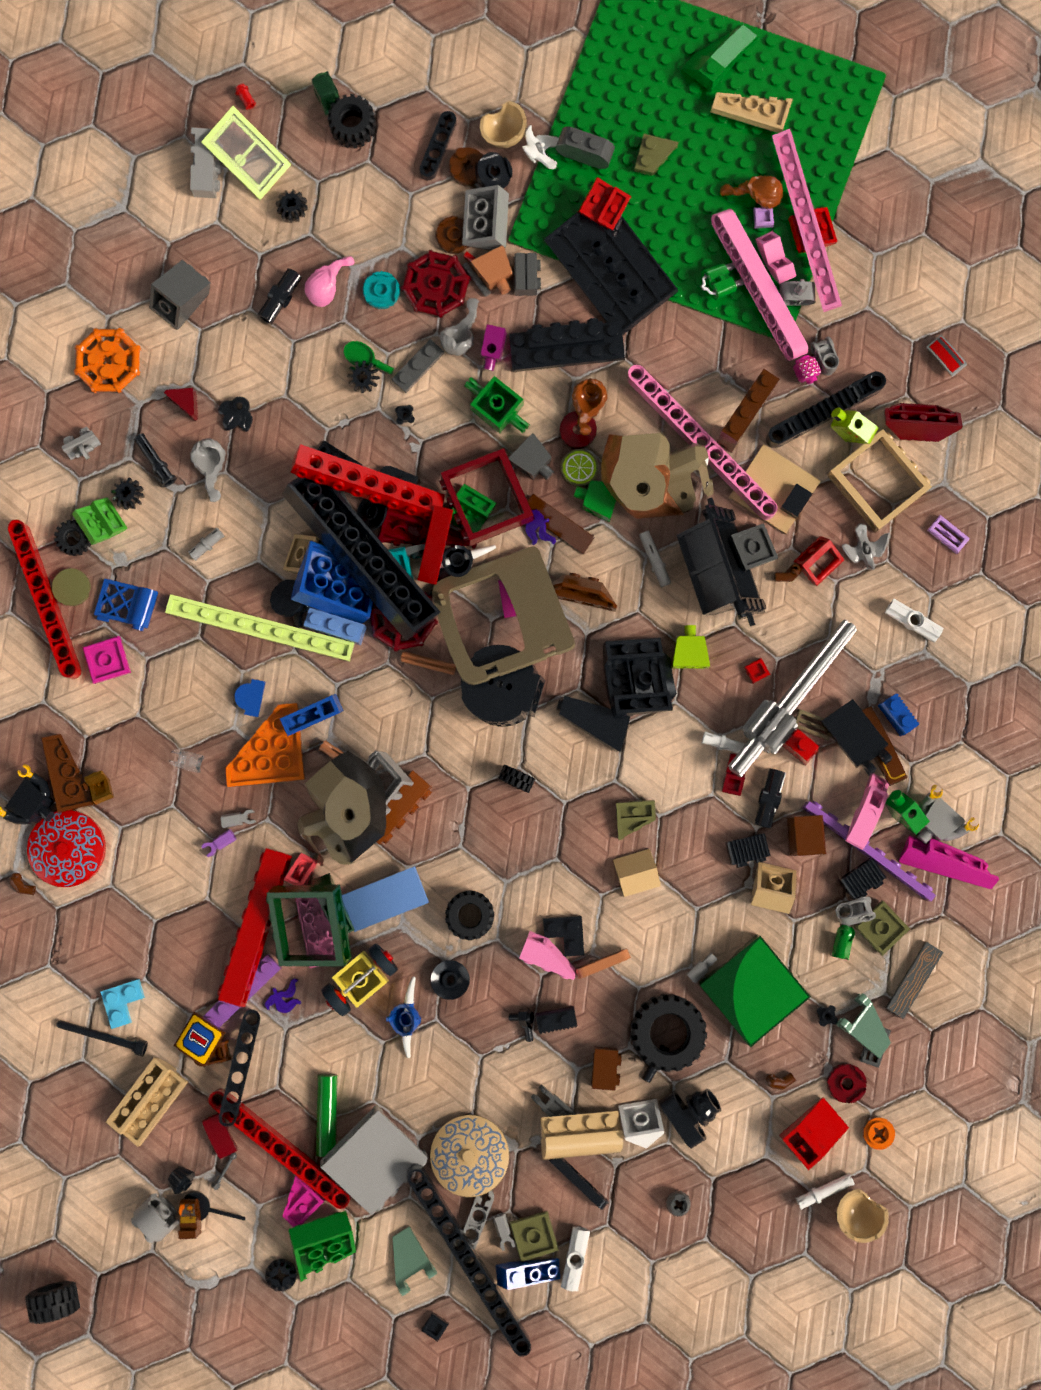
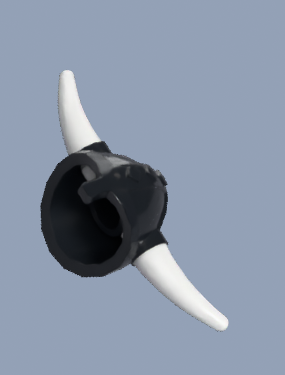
(458, 559)

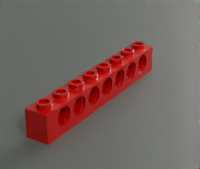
(360, 476)

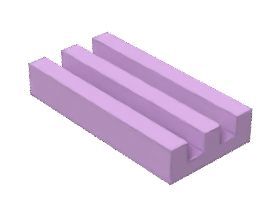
(945, 541)

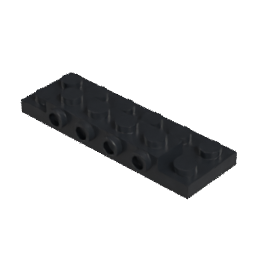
(566, 345)

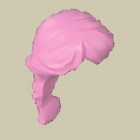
(322, 283)

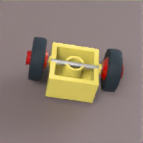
(359, 979)

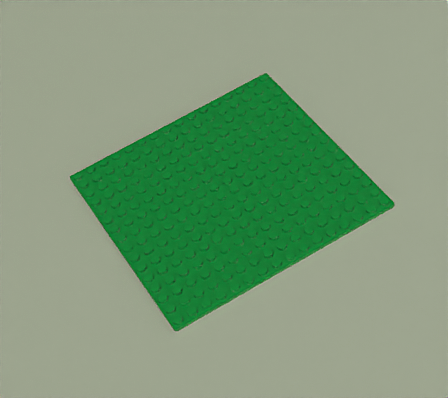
(635, 85)

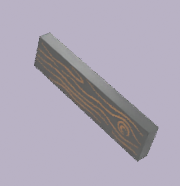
(914, 980)

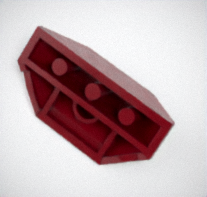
(922, 421)

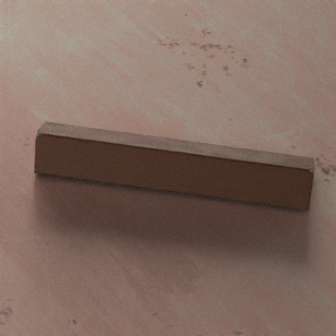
(562, 526)

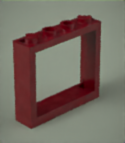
(459, 516)

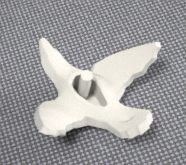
(536, 147)

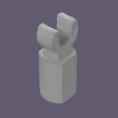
(236, 819)
(701, 968)
(503, 1230)

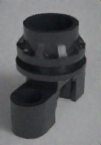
(700, 1109)

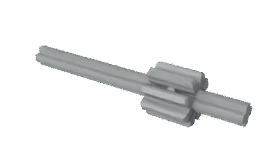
(772, 721)

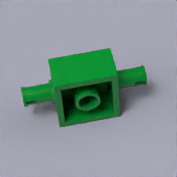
(497, 393)

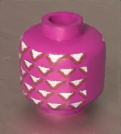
(807, 369)

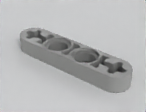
(474, 1224)

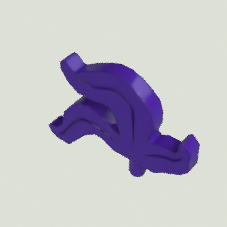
(534, 525)
(281, 1005)

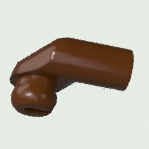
(789, 575)
(19, 886)
(778, 1083)

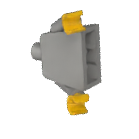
(944, 821)

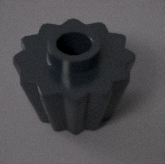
(180, 1179)

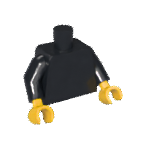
(30, 800)

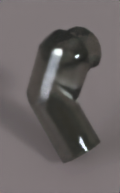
(297, 619)

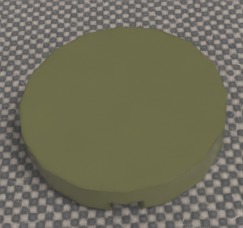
(71, 587)

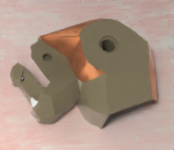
(650, 478)

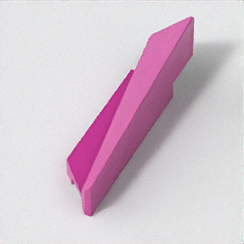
(947, 861)

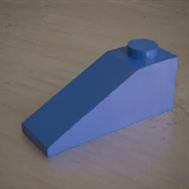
(311, 714)

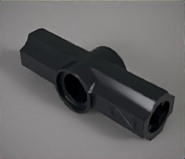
(279, 296)
(770, 798)

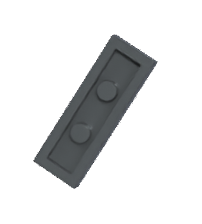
(418, 366)

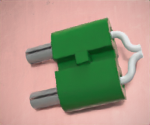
(719, 281)

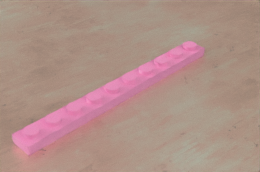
(807, 220)

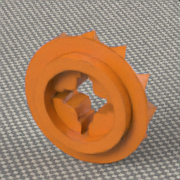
(877, 1142)

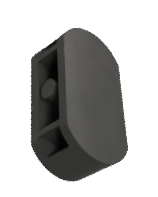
(585, 147)

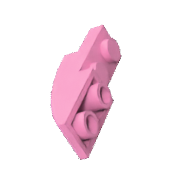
(868, 812)

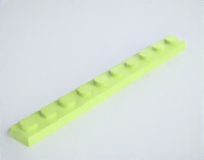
(260, 628)

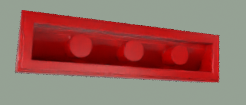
(435, 544)

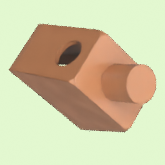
(494, 270)

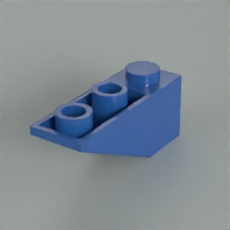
(526, 1273)

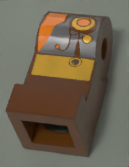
(189, 1219)

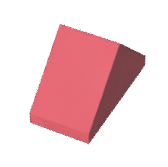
(301, 870)

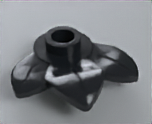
(234, 416)

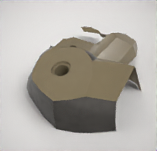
(350, 808)

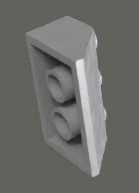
(485, 217)

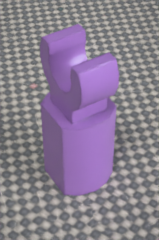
(220, 842)

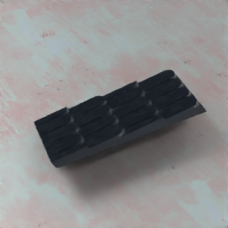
(611, 269)

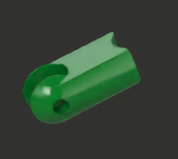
(843, 942)

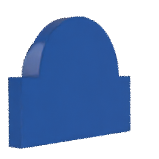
(250, 697)

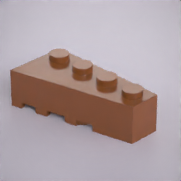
(405, 805)

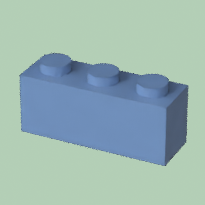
(335, 626)

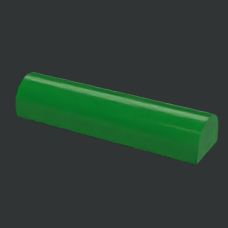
(326, 1114)

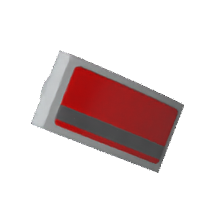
(946, 355)

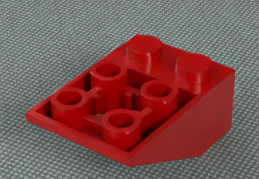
(814, 1133)

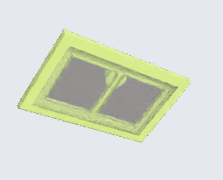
(246, 152)

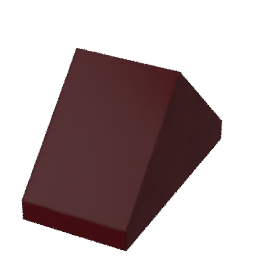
(185, 399)

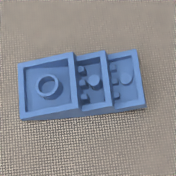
(385, 899)

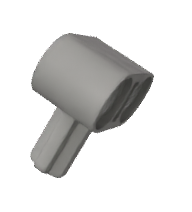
(798, 293)

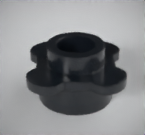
(403, 419)
(827, 1010)

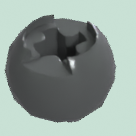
(676, 1211)

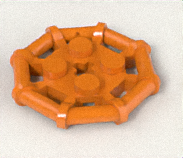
(100, 352)

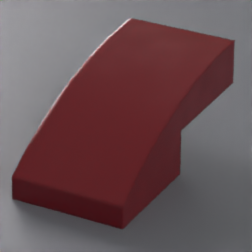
(732, 782)
(219, 1136)

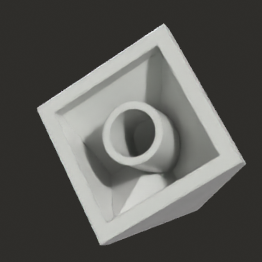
(641, 1122)

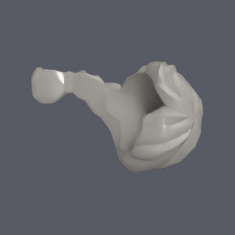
(459, 338)
(208, 459)

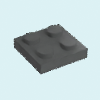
(753, 547)

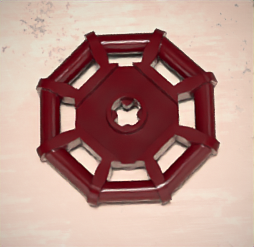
(439, 293)
(397, 644)

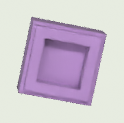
(763, 217)

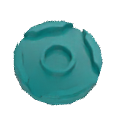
(381, 290)

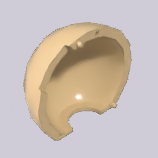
(504, 127)
(861, 1217)

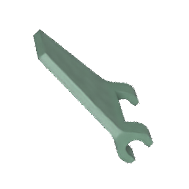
(867, 1028)
(409, 1259)

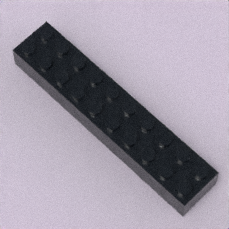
(362, 555)

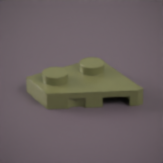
(653, 153)
(633, 816)

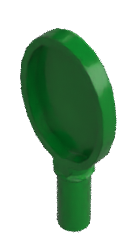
(357, 352)

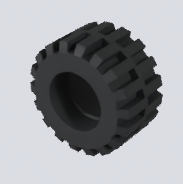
(351, 107)
(457, 927)
(52, 1302)

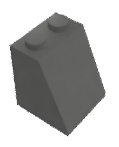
(178, 293)

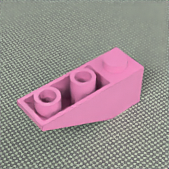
(543, 953)

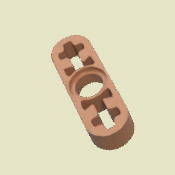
(602, 963)

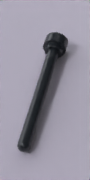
(138, 1046)

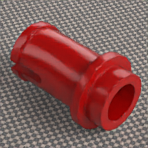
(245, 96)

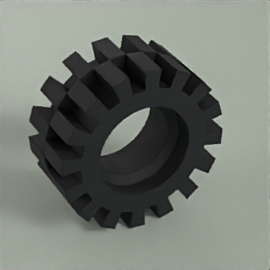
(61, 538)
(516, 778)

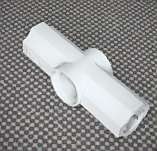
(924, 627)
(573, 1270)

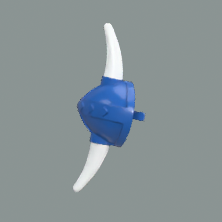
(405, 1018)

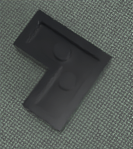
(570, 929)

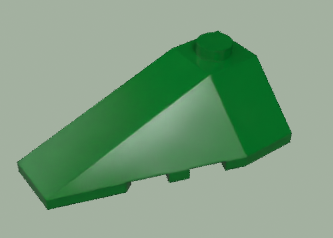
(717, 59)

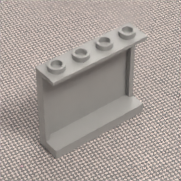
(372, 1160)

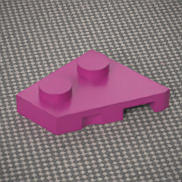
(301, 1203)

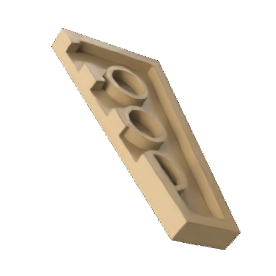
(760, 112)

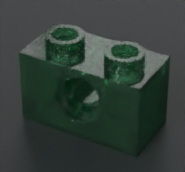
(325, 90)

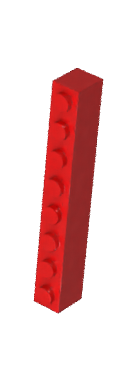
(253, 931)

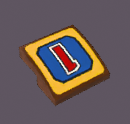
(199, 1039)

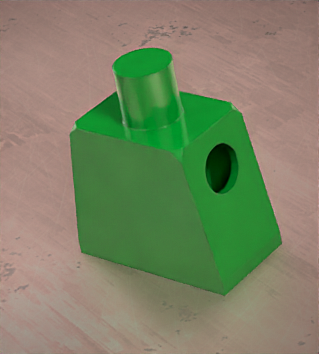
(596, 500)
(900, 806)

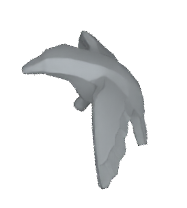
(865, 549)

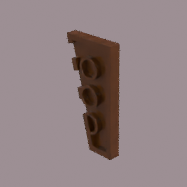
(65, 777)

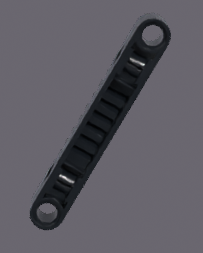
(821, 412)

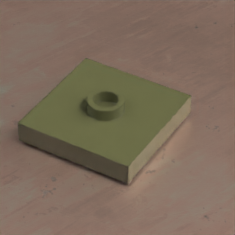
(884, 929)
(534, 1236)

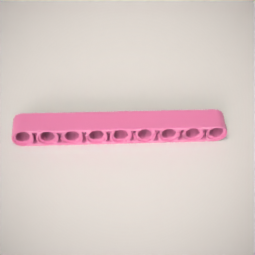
(759, 284)

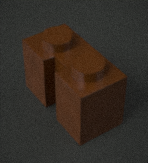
(605, 1068)

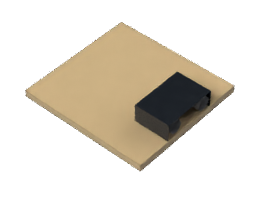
(783, 482)

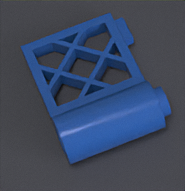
(139, 610)

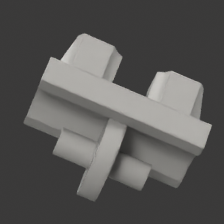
(82, 445)

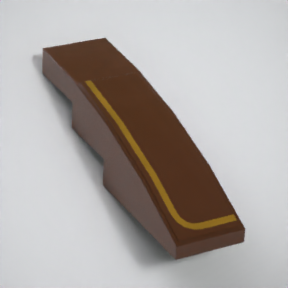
(893, 770)

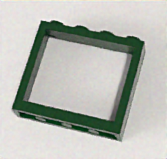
(337, 922)

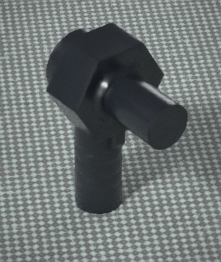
(524, 1018)

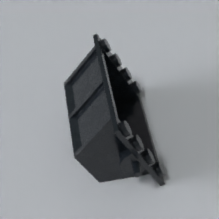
(715, 567)

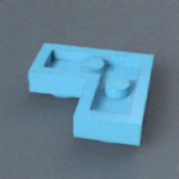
(116, 1002)

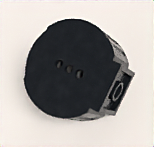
(504, 698)

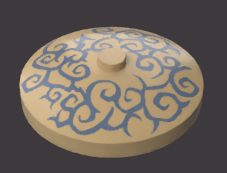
(469, 1155)

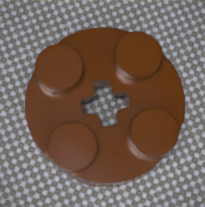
(457, 170)

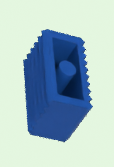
(898, 714)

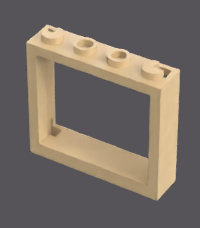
(856, 499)

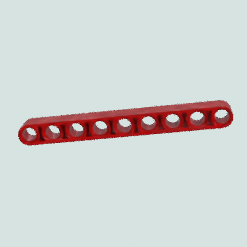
(38, 592)
(284, 1157)

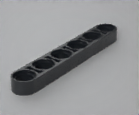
(237, 1067)

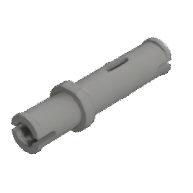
(655, 559)

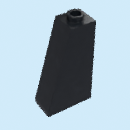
(595, 721)

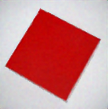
(756, 670)

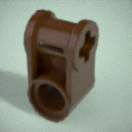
(221, 1054)

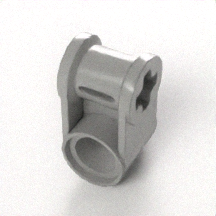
(825, 352)
(856, 911)

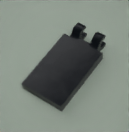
(857, 736)

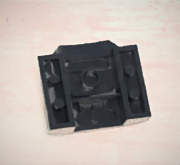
(638, 677)

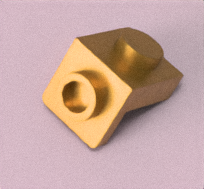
(99, 787)

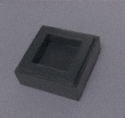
(435, 1326)

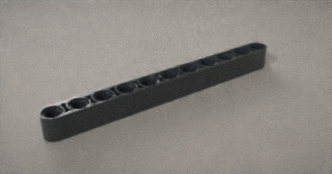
(471, 1269)

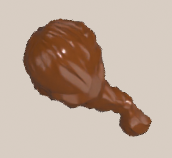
(763, 189)
(588, 400)

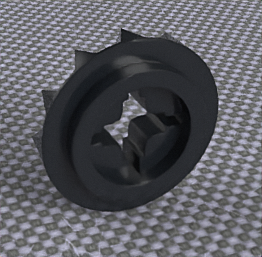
(286, 1267)

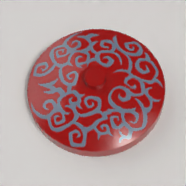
(66, 849)

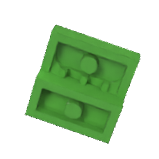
(99, 521)

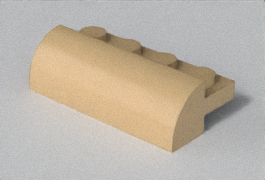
(147, 1101)
(581, 1135)

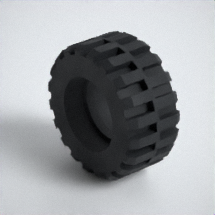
(694, 1040)

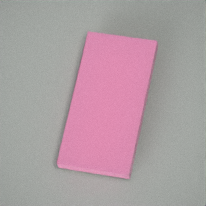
(315, 927)

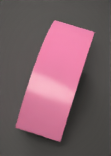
(774, 257)

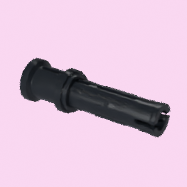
(158, 466)

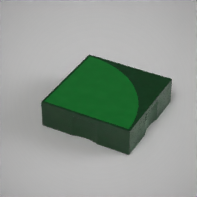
(754, 990)

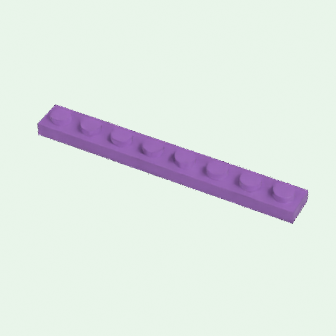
(892, 866)

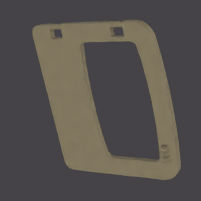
(534, 604)

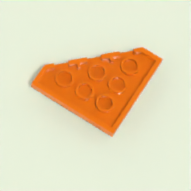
(269, 754)

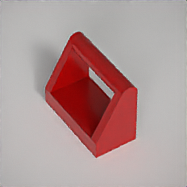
(813, 553)

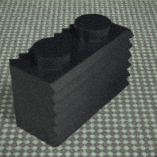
(747, 849)
(862, 879)
(556, 1019)

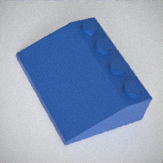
(329, 587)

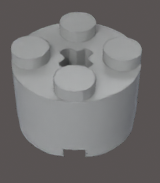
(155, 1218)

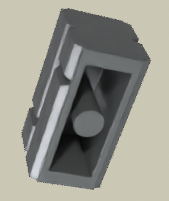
(526, 274)

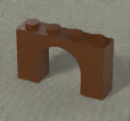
(747, 410)

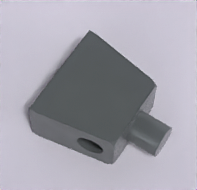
(532, 458)

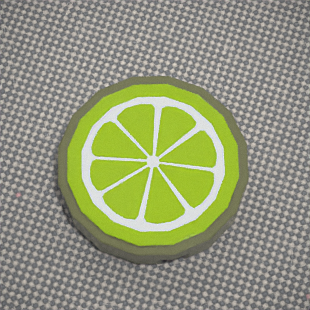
(579, 467)

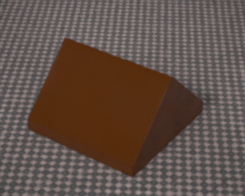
(806, 835)

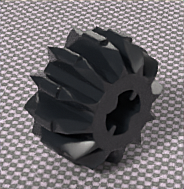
(292, 212)
(360, 369)
(124, 488)

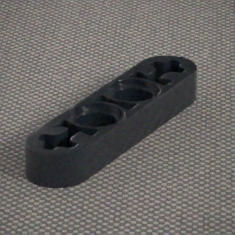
(438, 145)
(580, 1182)

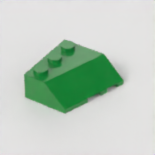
(321, 1242)

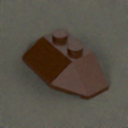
(584, 591)

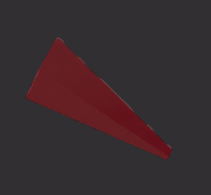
(413, 530)

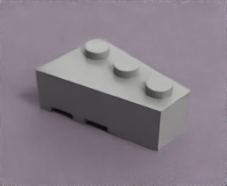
(205, 167)

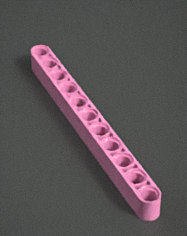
(699, 433)

